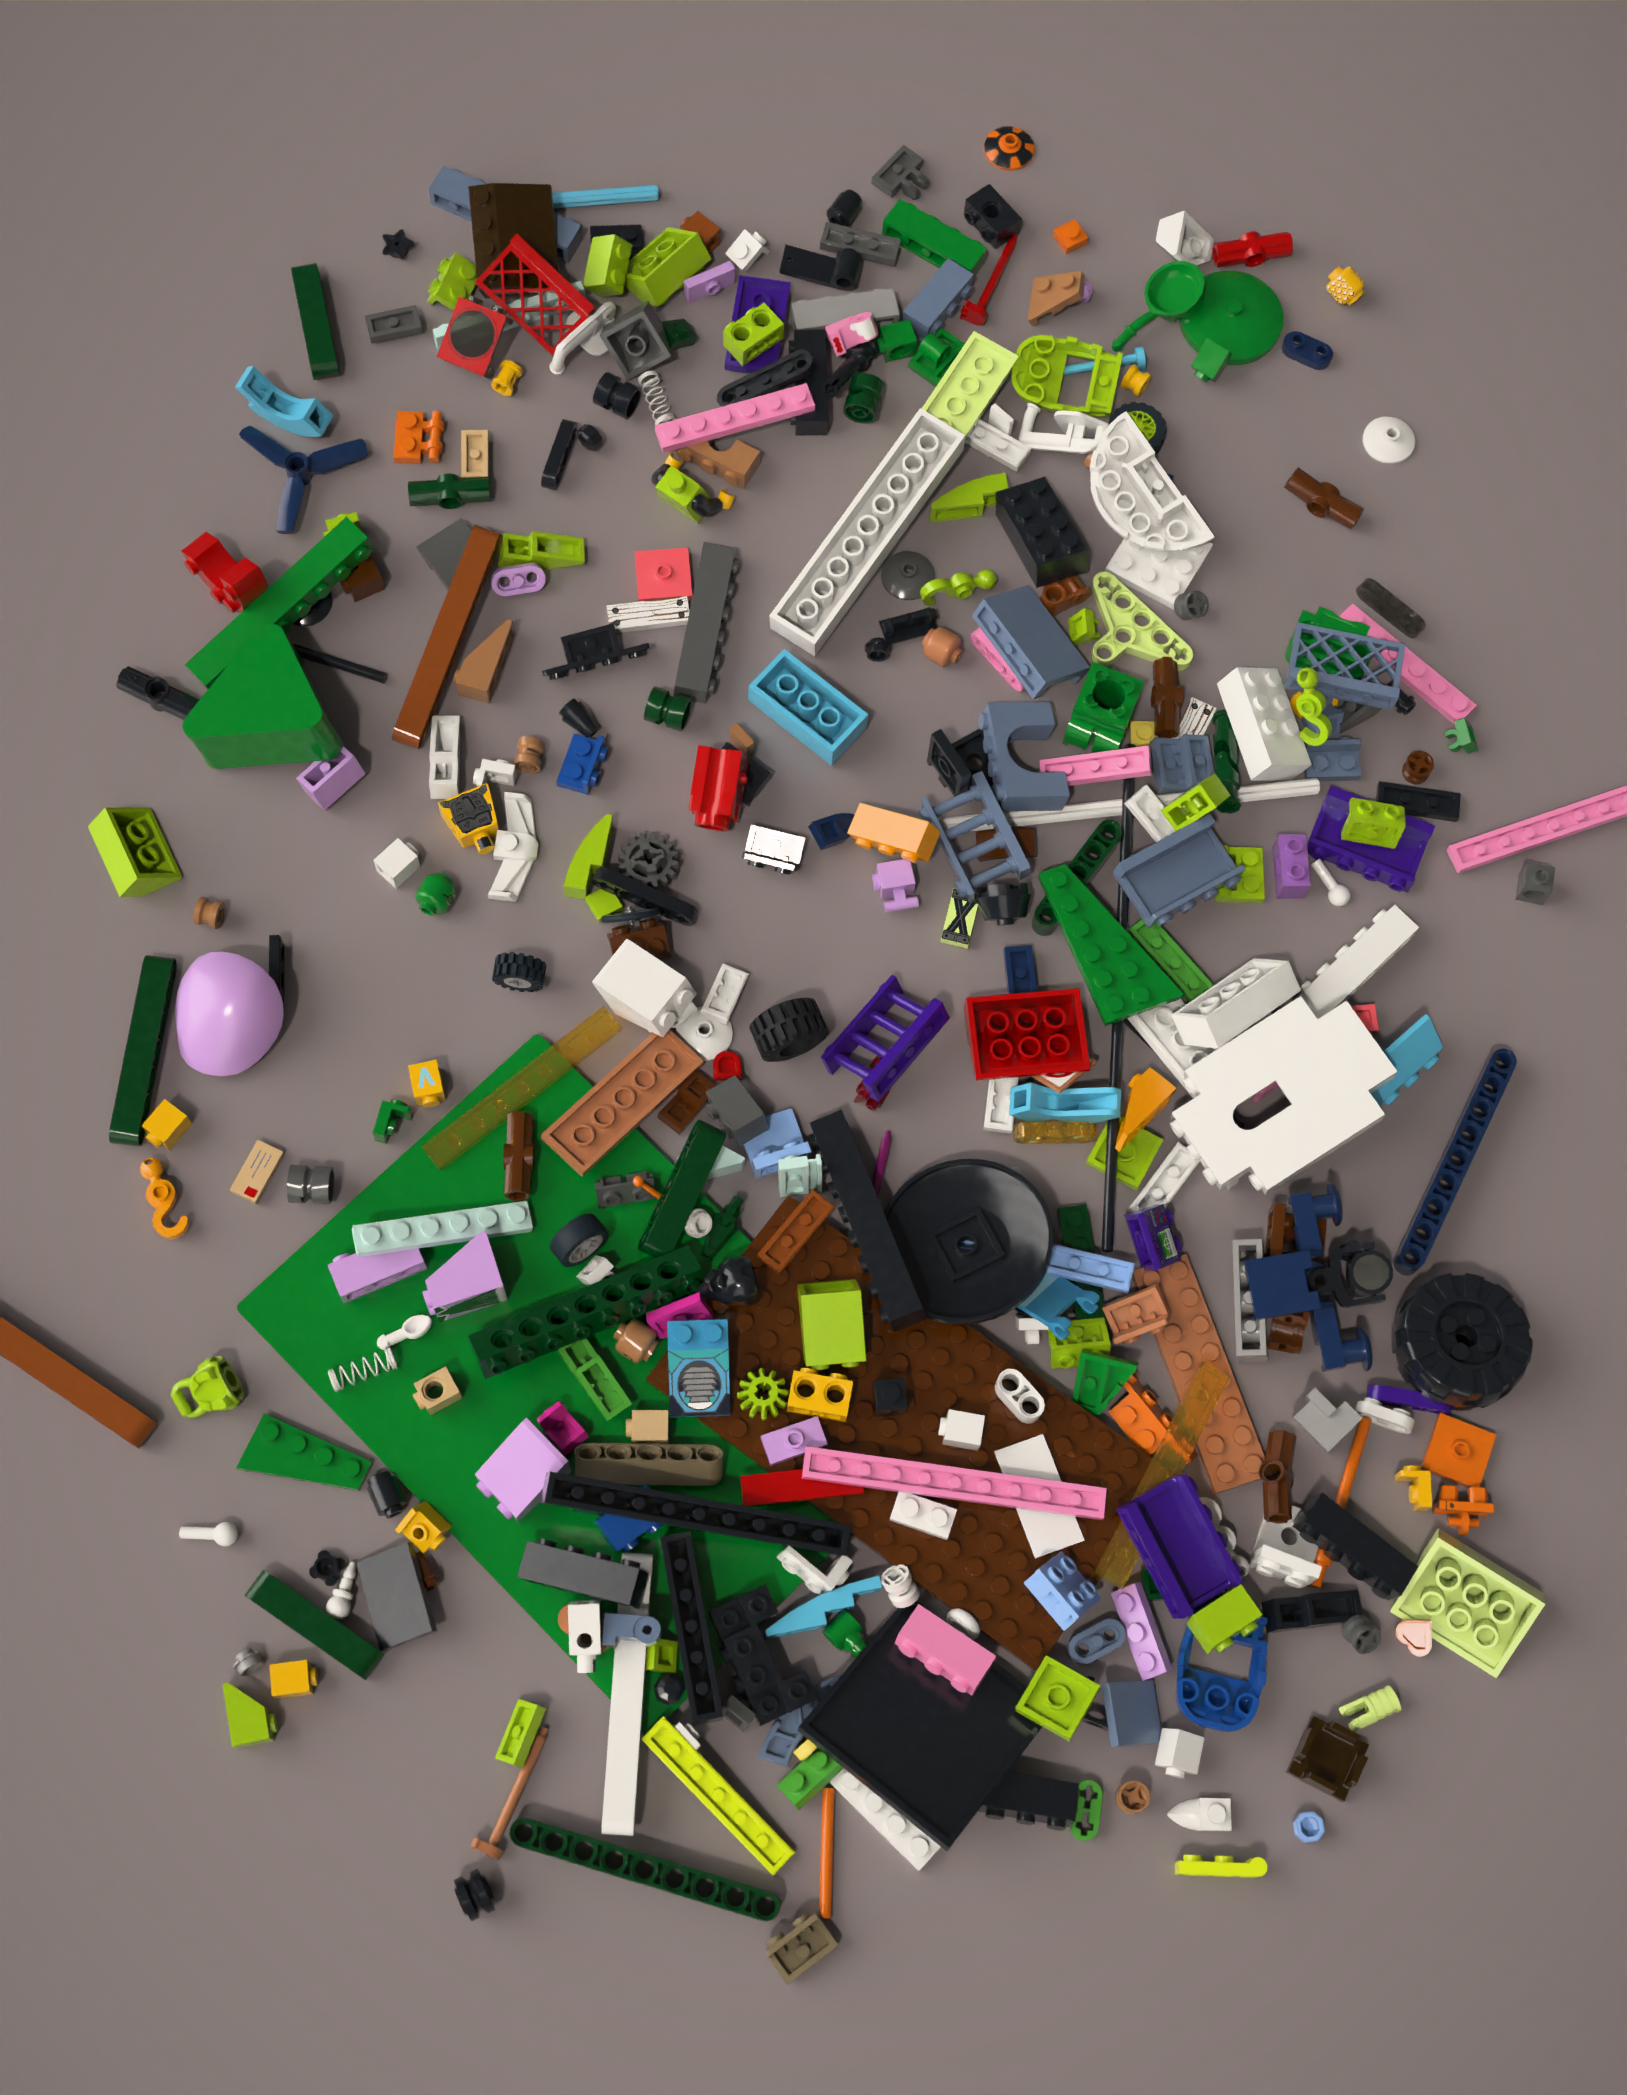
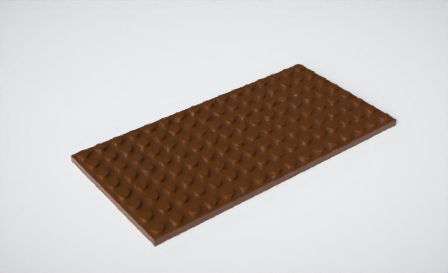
(943, 1369)

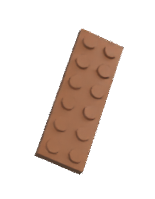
(621, 1101)

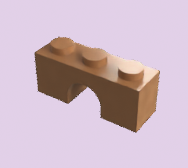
(733, 465)

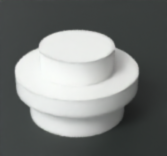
(698, 1223)

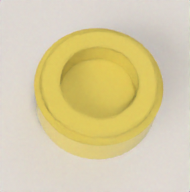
(805, 1750)

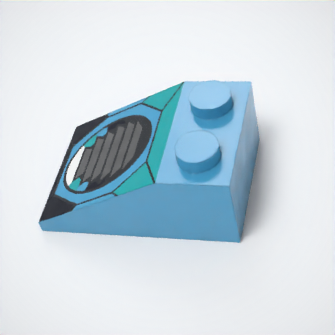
(698, 1368)

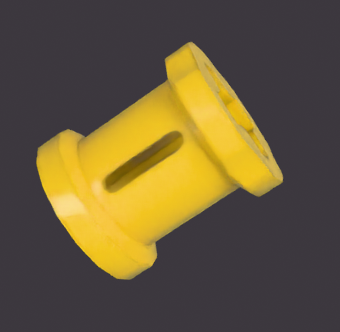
(506, 378)

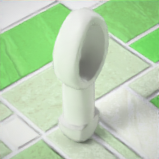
(412, 1328)

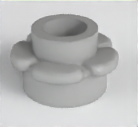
(248, 1662)

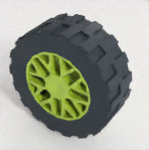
(1147, 420)

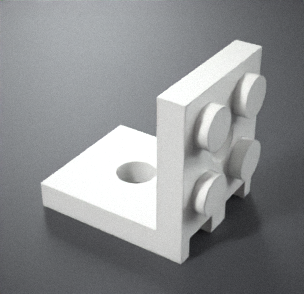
(1279, 1560)

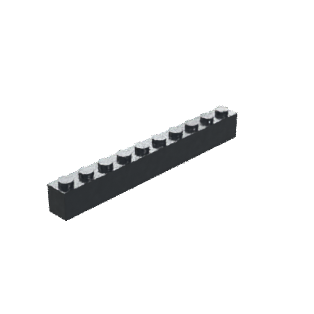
(695, 1513)

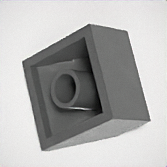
(636, 340)

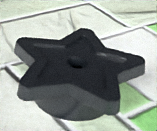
(400, 250)

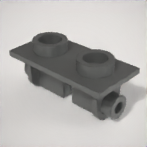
(612, 1192)

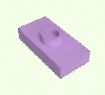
(709, 282)
(792, 1440)

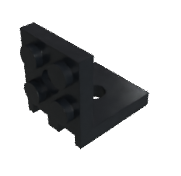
(951, 760)

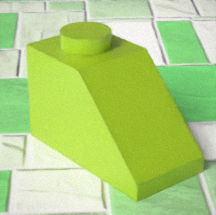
(247, 1719)

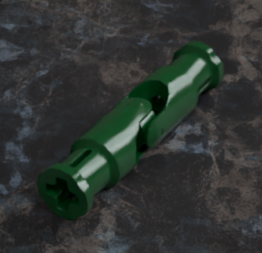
(1226, 761)

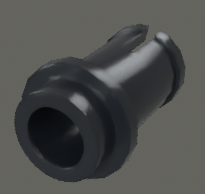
(1405, 703)

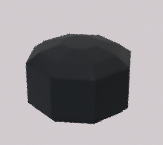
(589, 437)
(668, 1689)

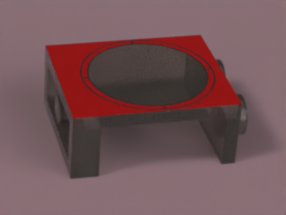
(473, 336)

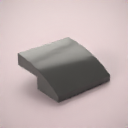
(445, 550)

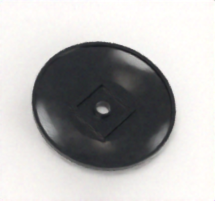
(976, 1204)

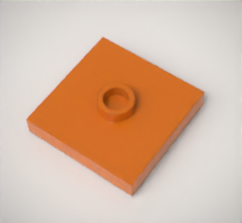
(1458, 1451)

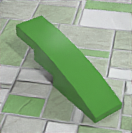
(595, 1378)

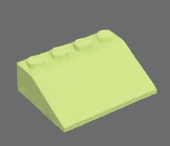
(1470, 1602)

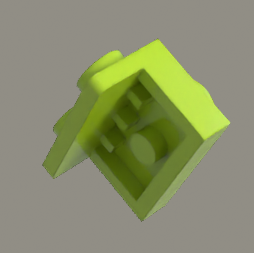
(455, 280)

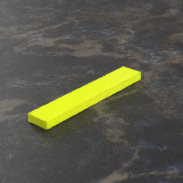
(718, 1795)

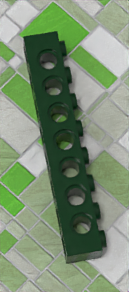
(586, 1311)

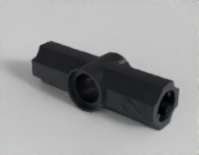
(145, 687)

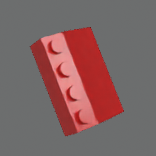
(1026, 1034)

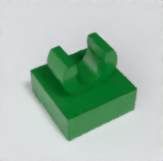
(1464, 735)

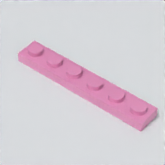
(734, 418)
(1418, 674)

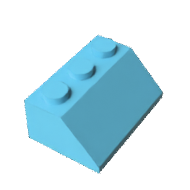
(1409, 1055)

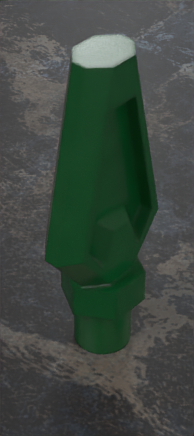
(723, 1228)

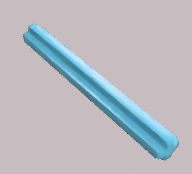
(605, 196)

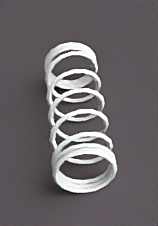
(648, 384)
(390, 1359)

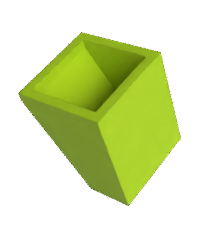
(831, 1323)

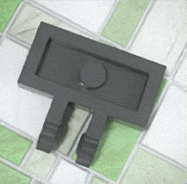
(898, 171)

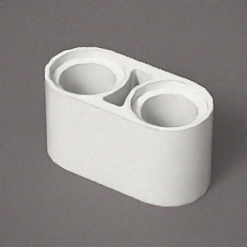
(1023, 1393)

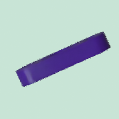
(1397, 1397)

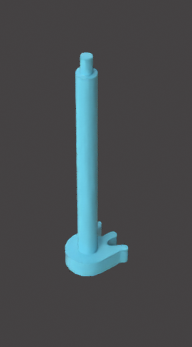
(1137, 358)

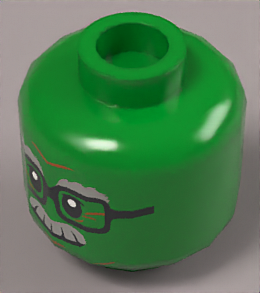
(436, 894)

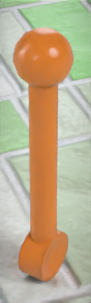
(638, 1181)

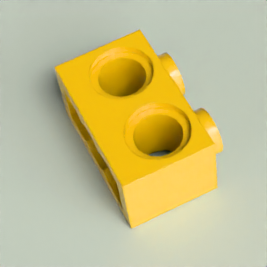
(818, 1403)

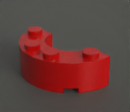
(229, 581)

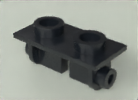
(908, 625)

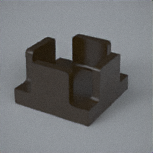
(1329, 1758)

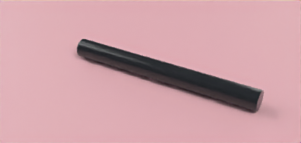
(341, 664)

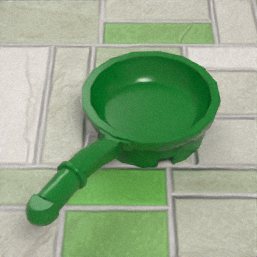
(1172, 294)

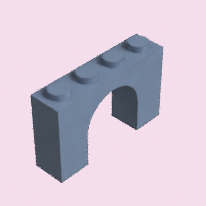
(1014, 786)

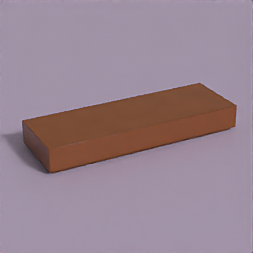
(796, 1232)

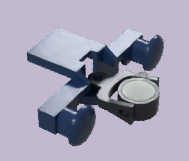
(1287, 1281)

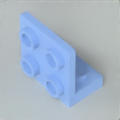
(776, 1143)

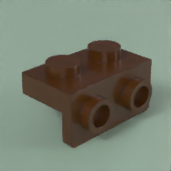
(649, 936)

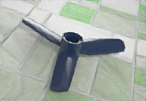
(317, 463)

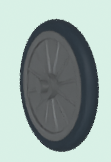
(630, 915)

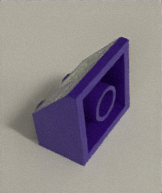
(1153, 1237)

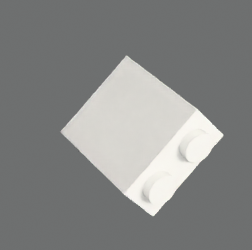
(643, 989)

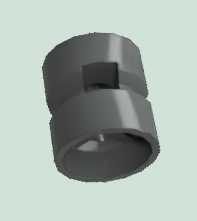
(310, 1184)

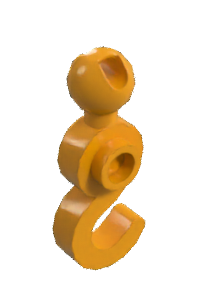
(162, 1197)

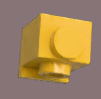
(424, 1527)

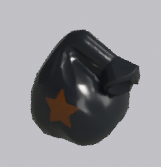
(732, 1283)

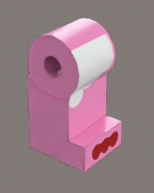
(851, 332)

